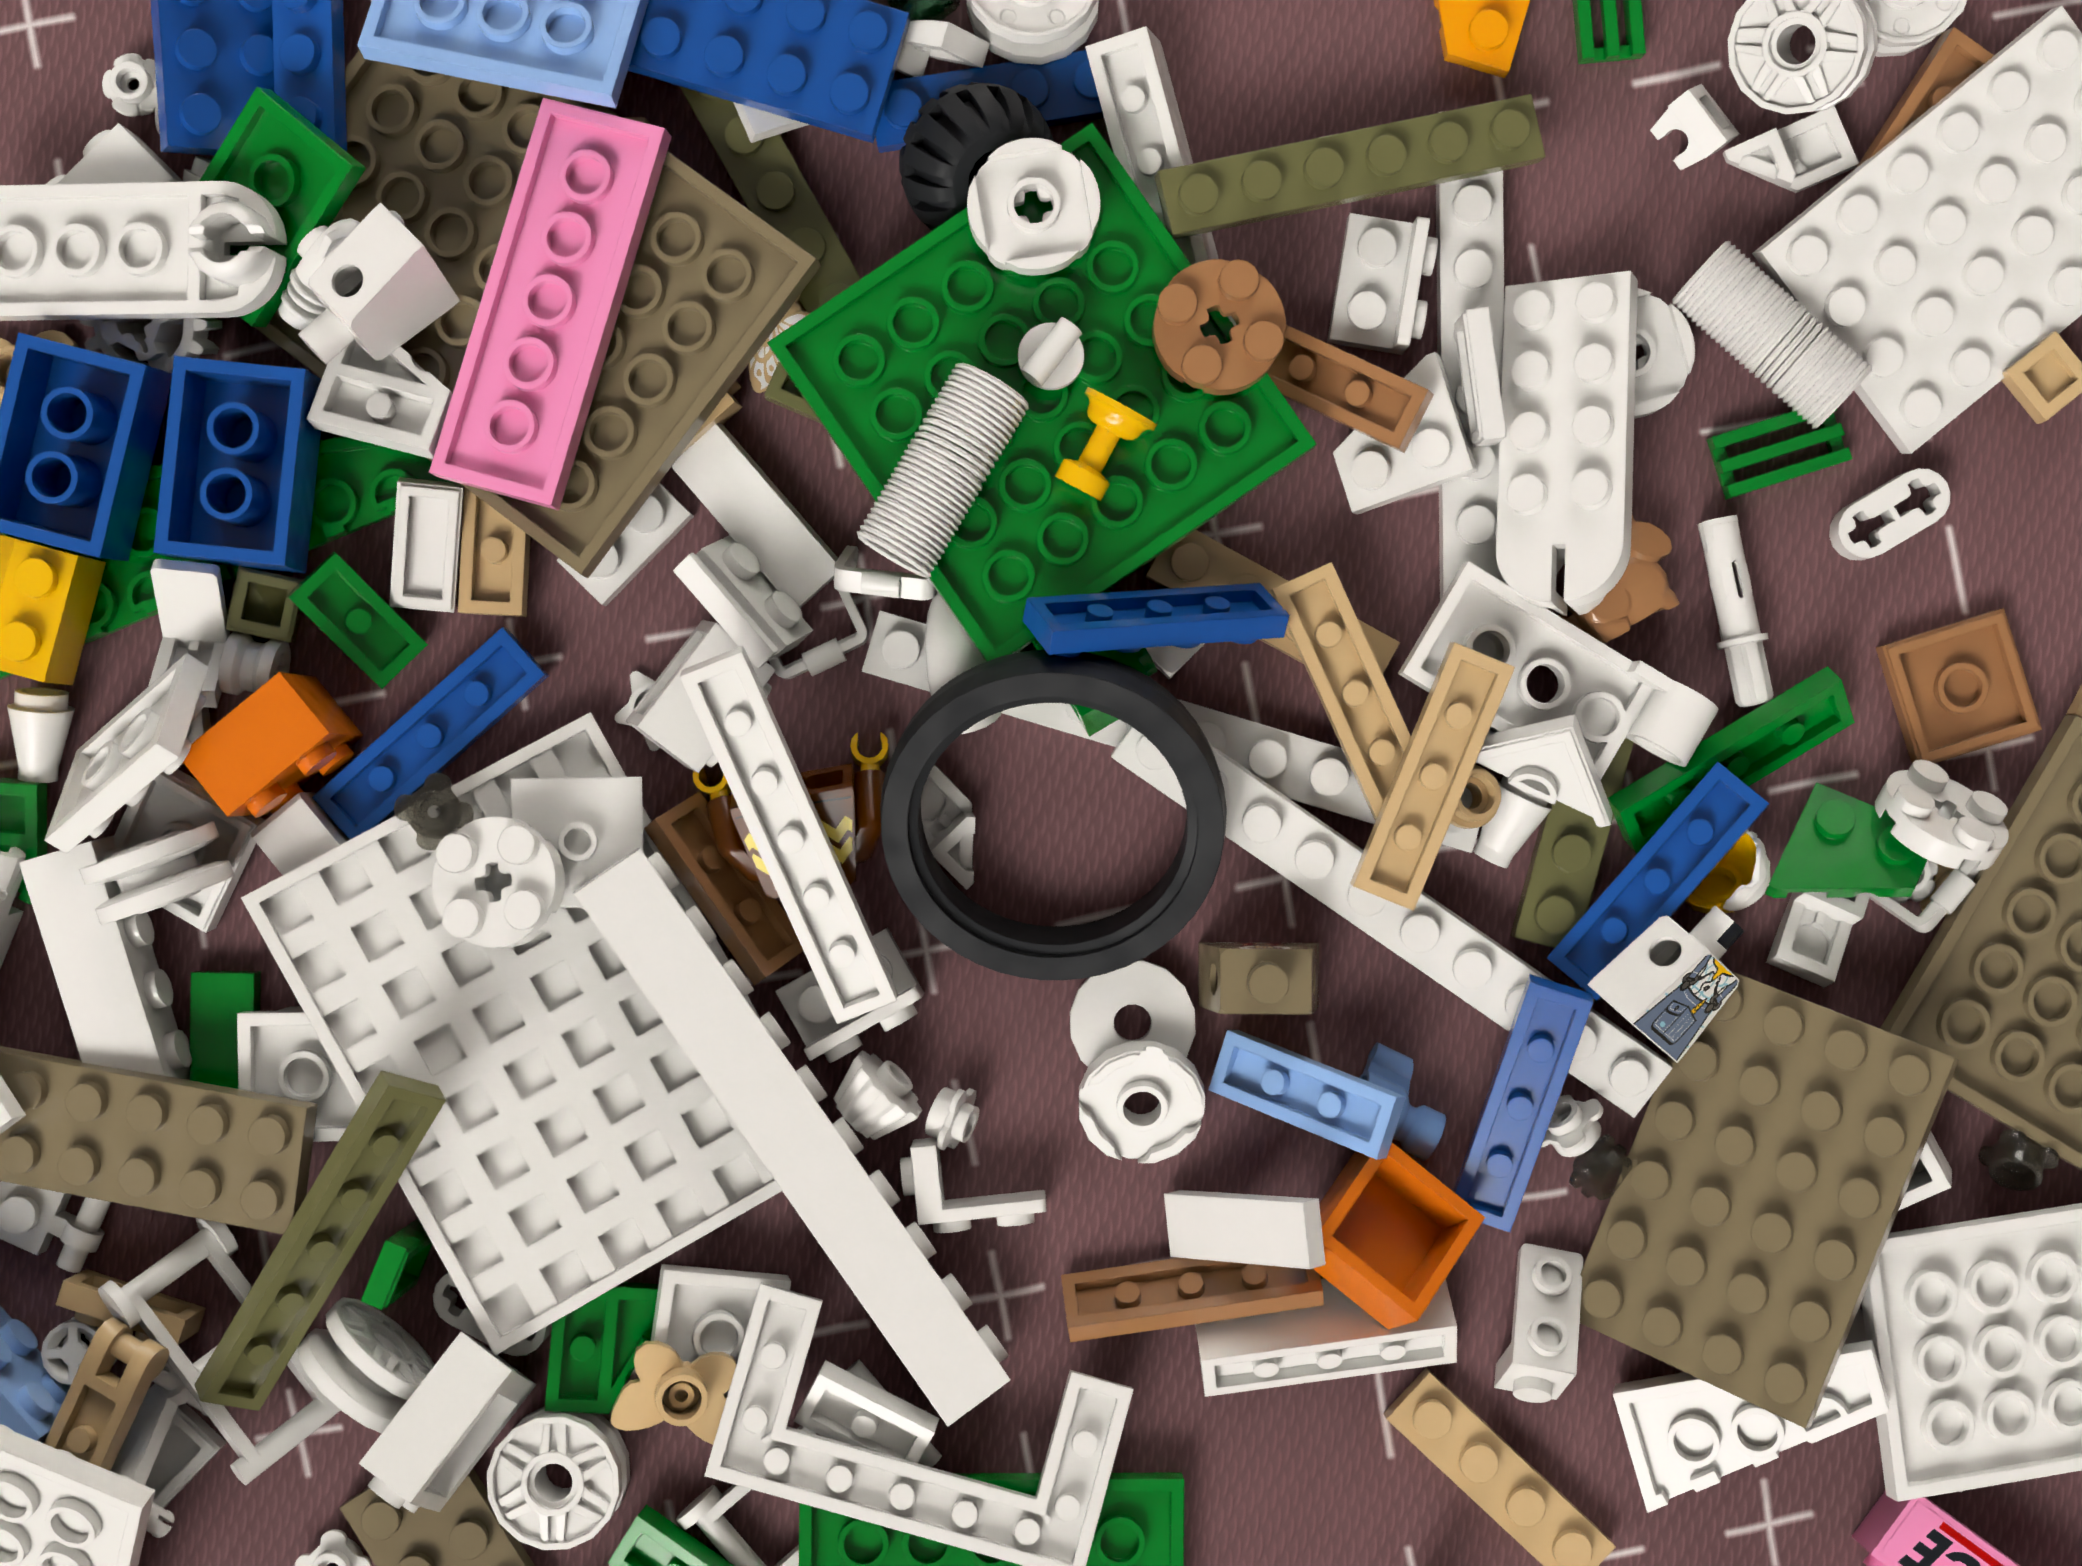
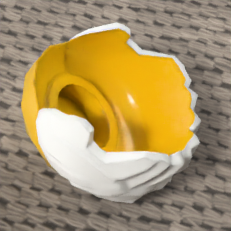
(1736, 880)

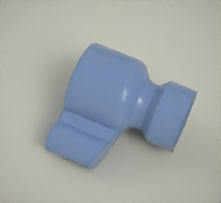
(1418, 1127)

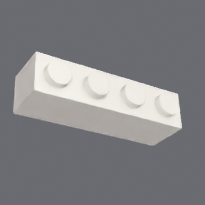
(106, 971)

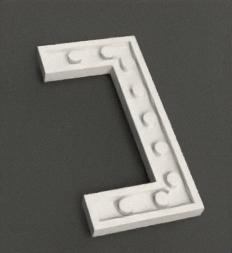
(767, 1456)

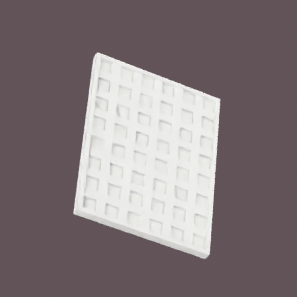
(570, 1110)

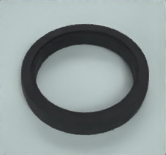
(1053, 950)

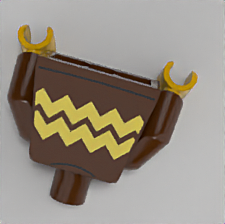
(843, 801)

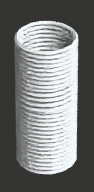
(1771, 334)
(932, 492)

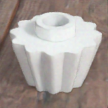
(876, 1096)

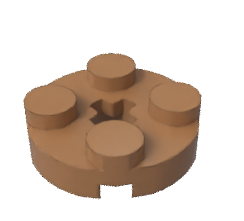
(1237, 293)

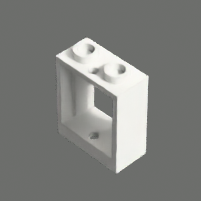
(445, 1426)

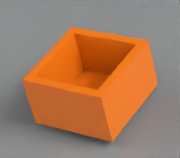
(272, 746)
(1392, 1235)

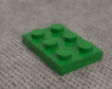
(291, 167)

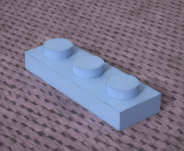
(1307, 1094)

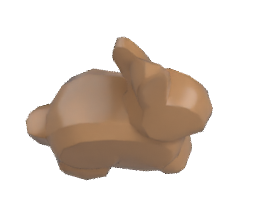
(1639, 591)

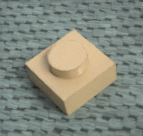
(2045, 378)

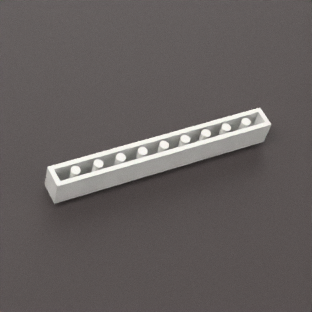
(792, 1133)

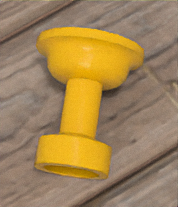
(1112, 423)

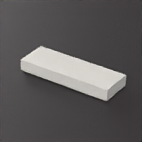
(756, 514)
(1245, 1228)

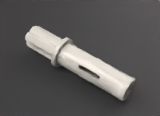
(1736, 611)

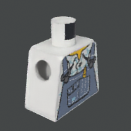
(1672, 980)

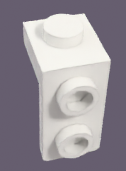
(190, 618)
(923, 1178)
(1544, 1325)

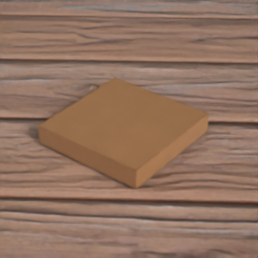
(1958, 688)

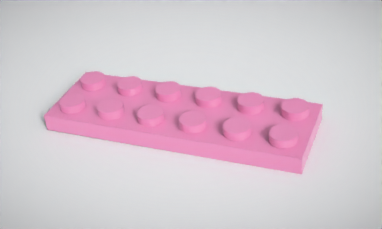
(550, 303)

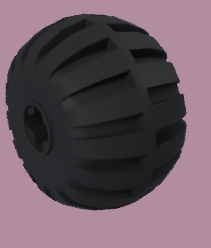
(955, 142)

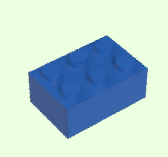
(77, 446)
(238, 465)

